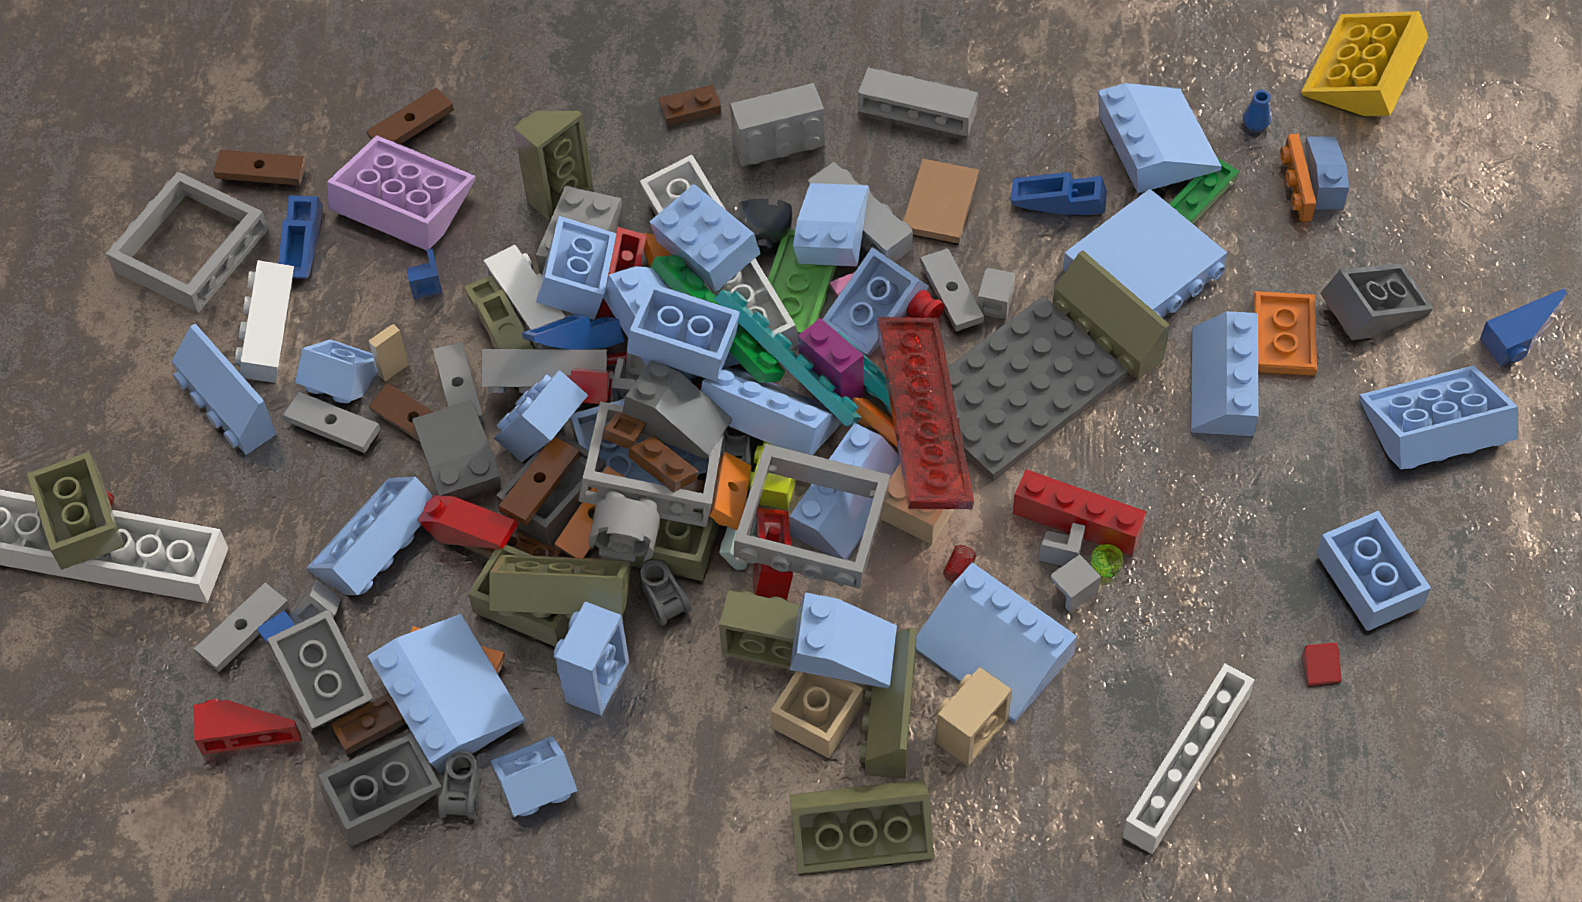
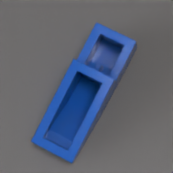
(1060, 194)
(300, 234)
(578, 333)

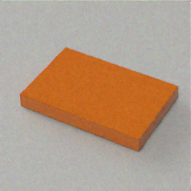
(1286, 333)

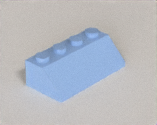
(1225, 375)
(222, 392)
(837, 519)
(372, 536)

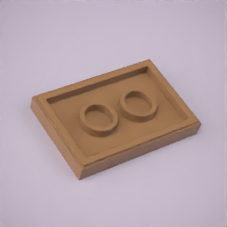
(941, 200)

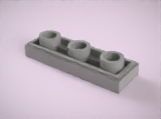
(952, 289)
(456, 376)
(331, 422)
(228, 638)

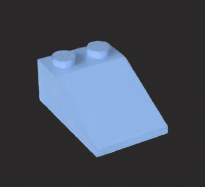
(831, 224)
(576, 267)
(873, 291)
(842, 642)

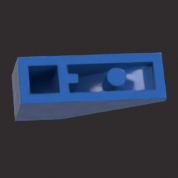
(1515, 332)

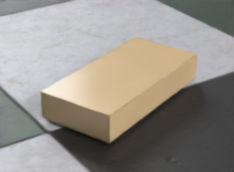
(389, 352)

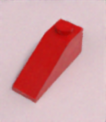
(465, 524)
(775, 527)
(234, 726)

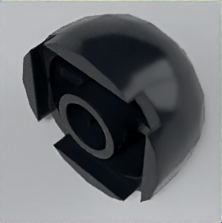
(766, 221)

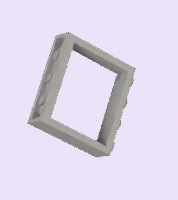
(215, 270)
(822, 473)
(670, 505)

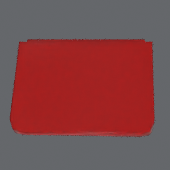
(1322, 663)

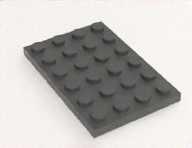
(1027, 385)

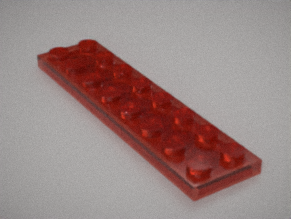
(924, 414)

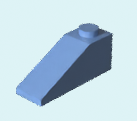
(1327, 172)

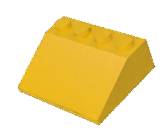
(1367, 61)

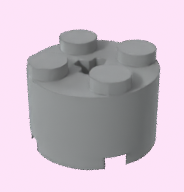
(624, 527)

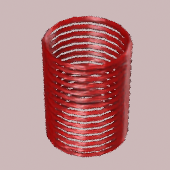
(960, 563)

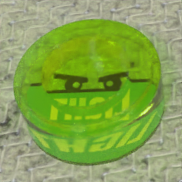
(1107, 560)

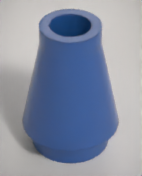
(1258, 113)

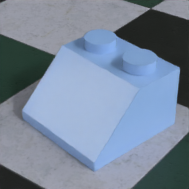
(336, 370)
(534, 776)

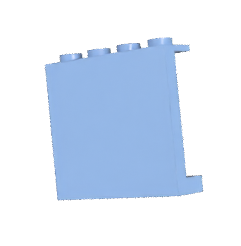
(1154, 253)

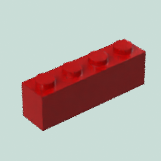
(1063, 504)

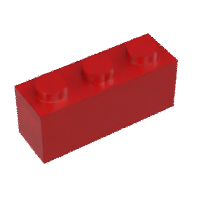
(626, 254)

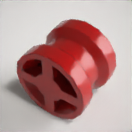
(924, 306)

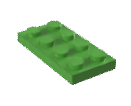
(799, 286)

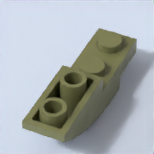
(496, 314)

